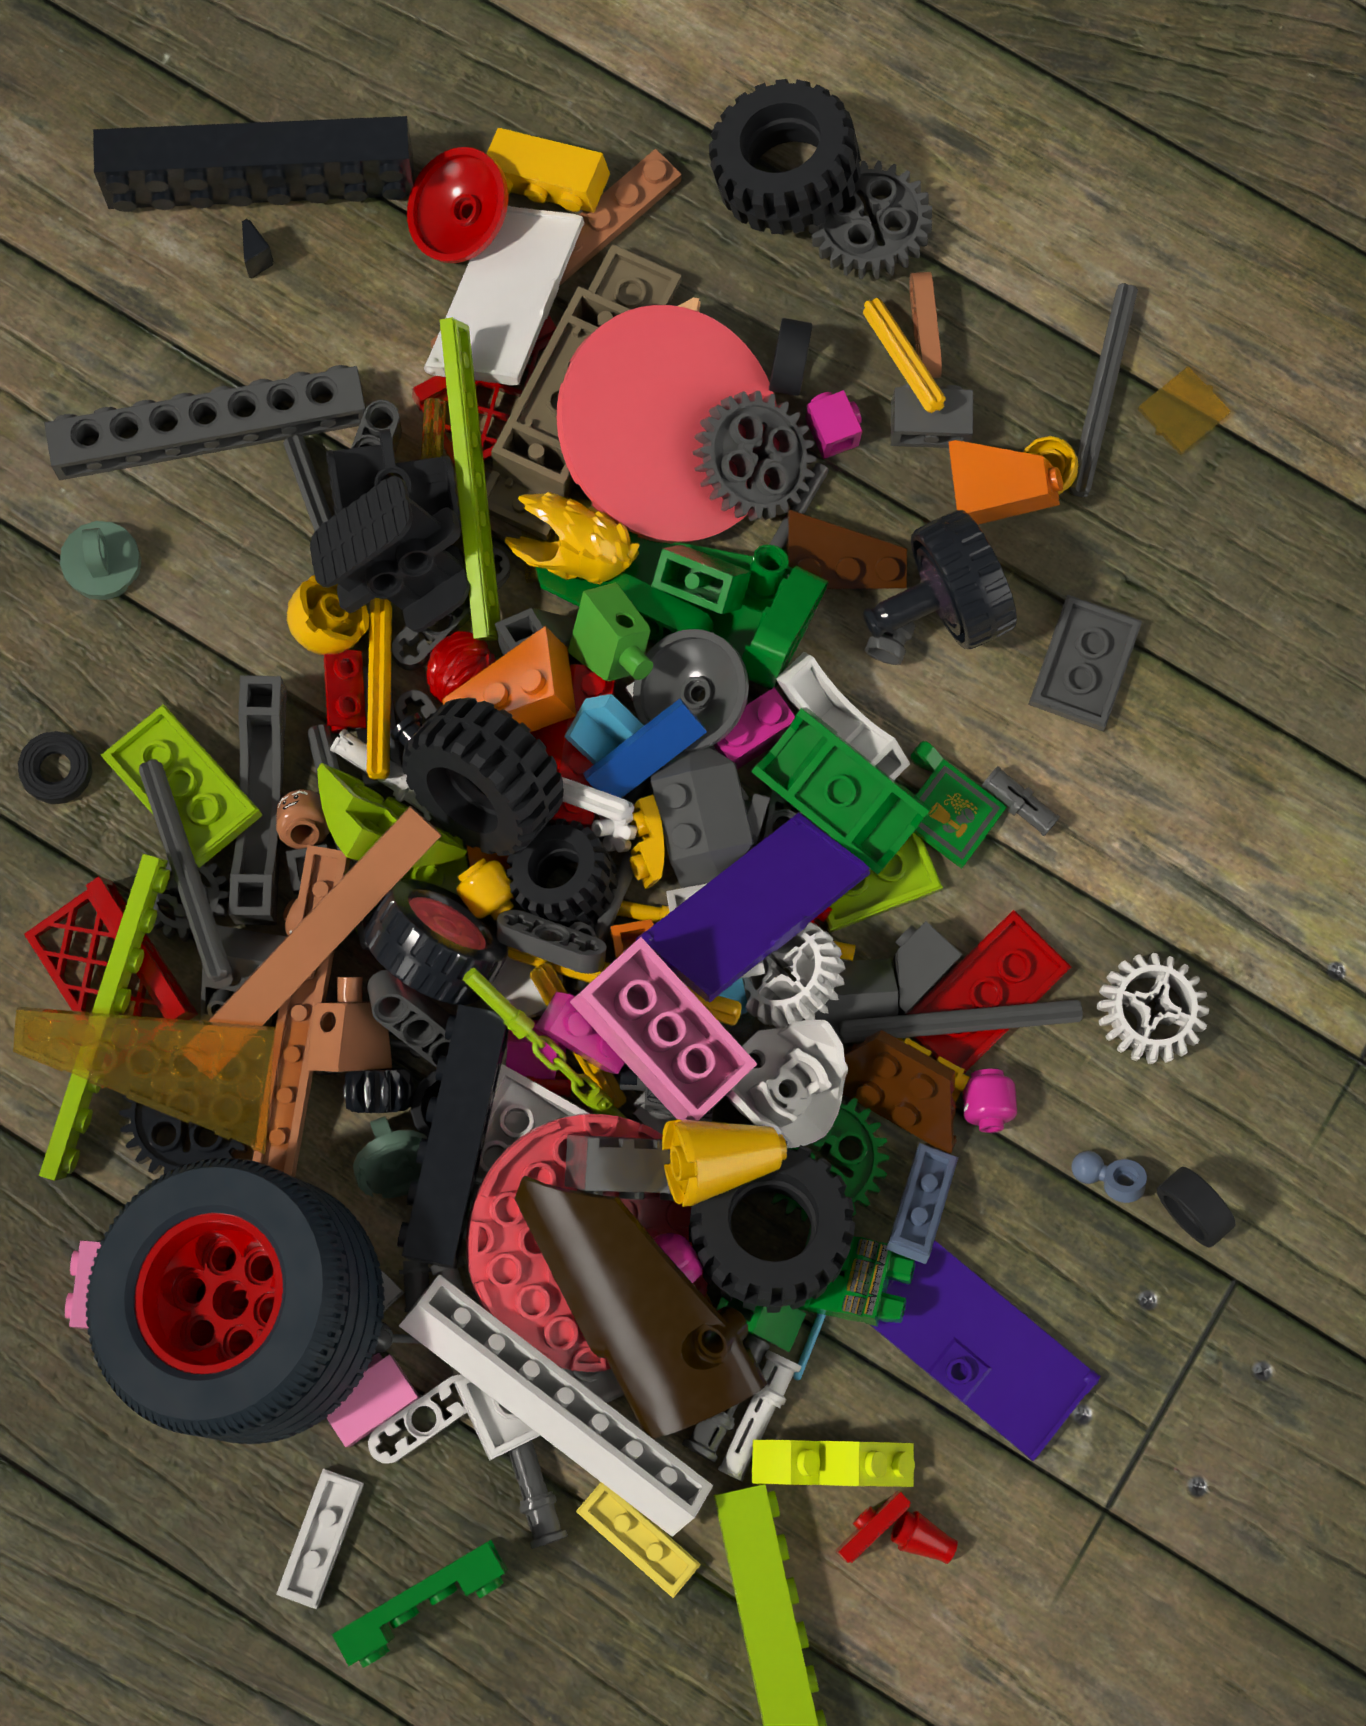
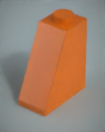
(1001, 482)

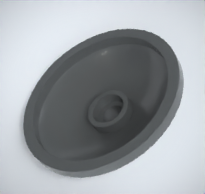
(683, 667)

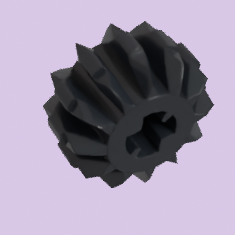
(378, 1090)

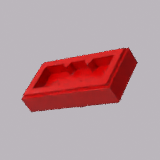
(871, 1525)

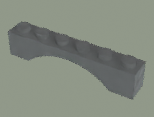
(257, 849)

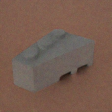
(617, 1165)

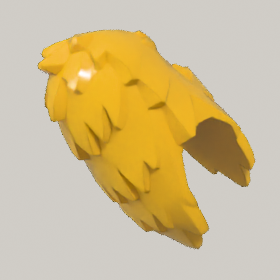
(588, 542)

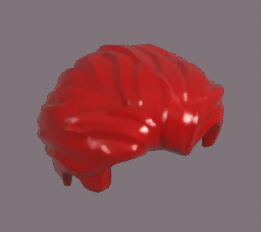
(456, 662)

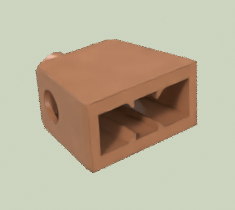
(347, 1033)

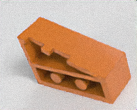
(527, 682)

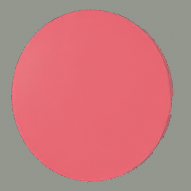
(634, 415)
(505, 1259)

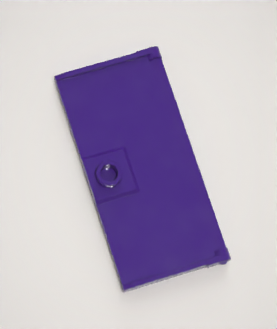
(754, 906)
(987, 1352)

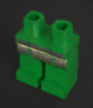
(862, 1285)

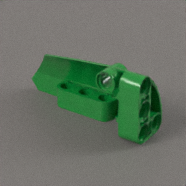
(763, 631)

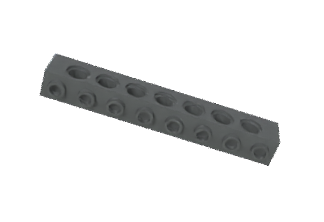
(189, 437)

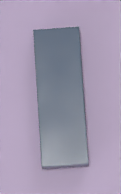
(922, 1203)

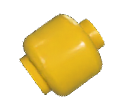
(485, 889)

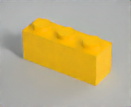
(550, 170)

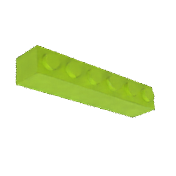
(766, 1609)

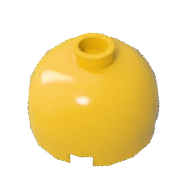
(320, 622)

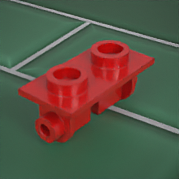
(344, 690)

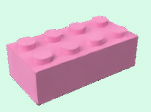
(663, 1032)

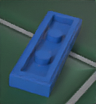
(646, 750)

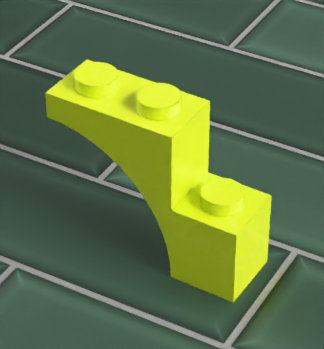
(833, 1463)

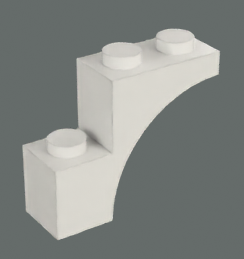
(811, 688)

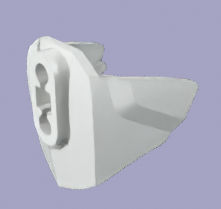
(813, 1068)

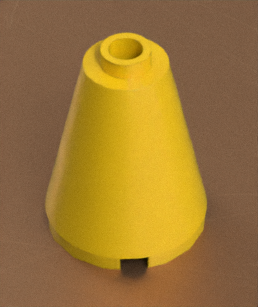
(717, 1157)

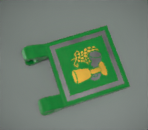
(960, 807)

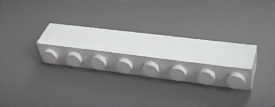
(556, 1406)

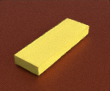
(639, 1539)

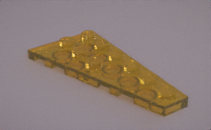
(179, 1067)

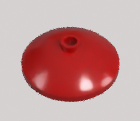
(444, 198)

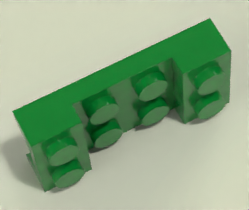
(841, 790)
(368, 1636)

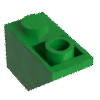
(774, 1328)

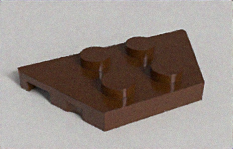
(903, 1087)

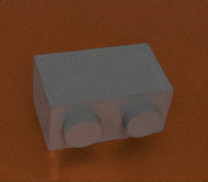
(918, 428)

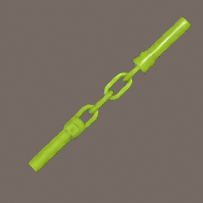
(522, 1026)

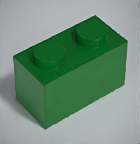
(701, 579)

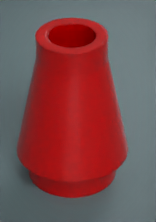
(921, 1537)

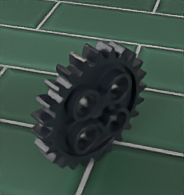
(145, 1128)

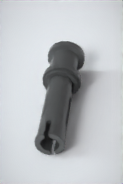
(710, 1432)
(537, 1501)

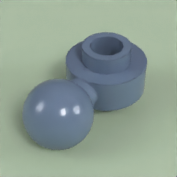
(1090, 1168)

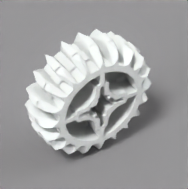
(809, 954)
(1168, 1012)

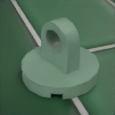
(100, 560)
(388, 1161)

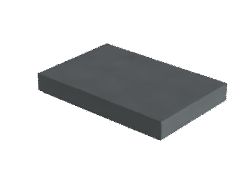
(1085, 663)

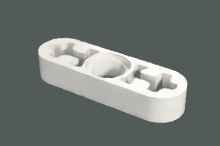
(390, 1427)

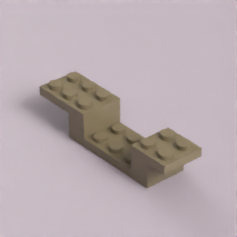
(528, 449)

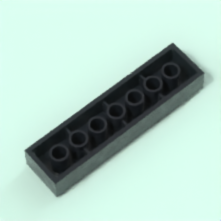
(254, 163)

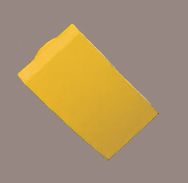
(648, 855)

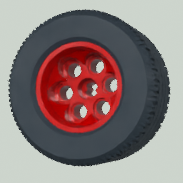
(307, 1322)

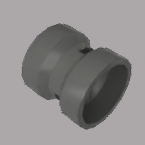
(890, 646)

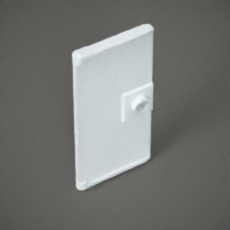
(511, 292)

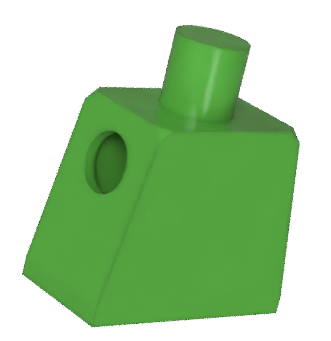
(610, 635)

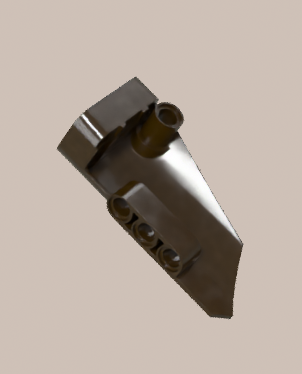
(640, 1310)

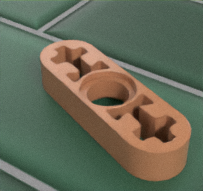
(925, 322)

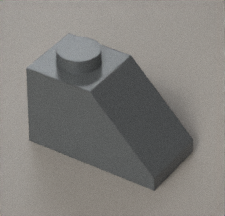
(920, 964)

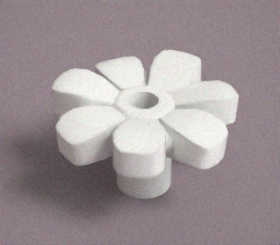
(615, 834)

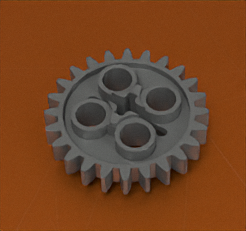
(903, 208)
(754, 455)

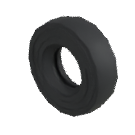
(38, 750)

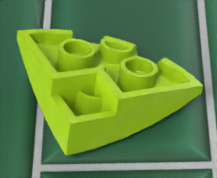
(361, 817)

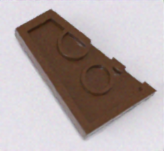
(844, 555)

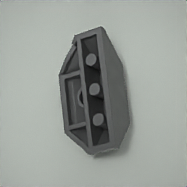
(701, 814)

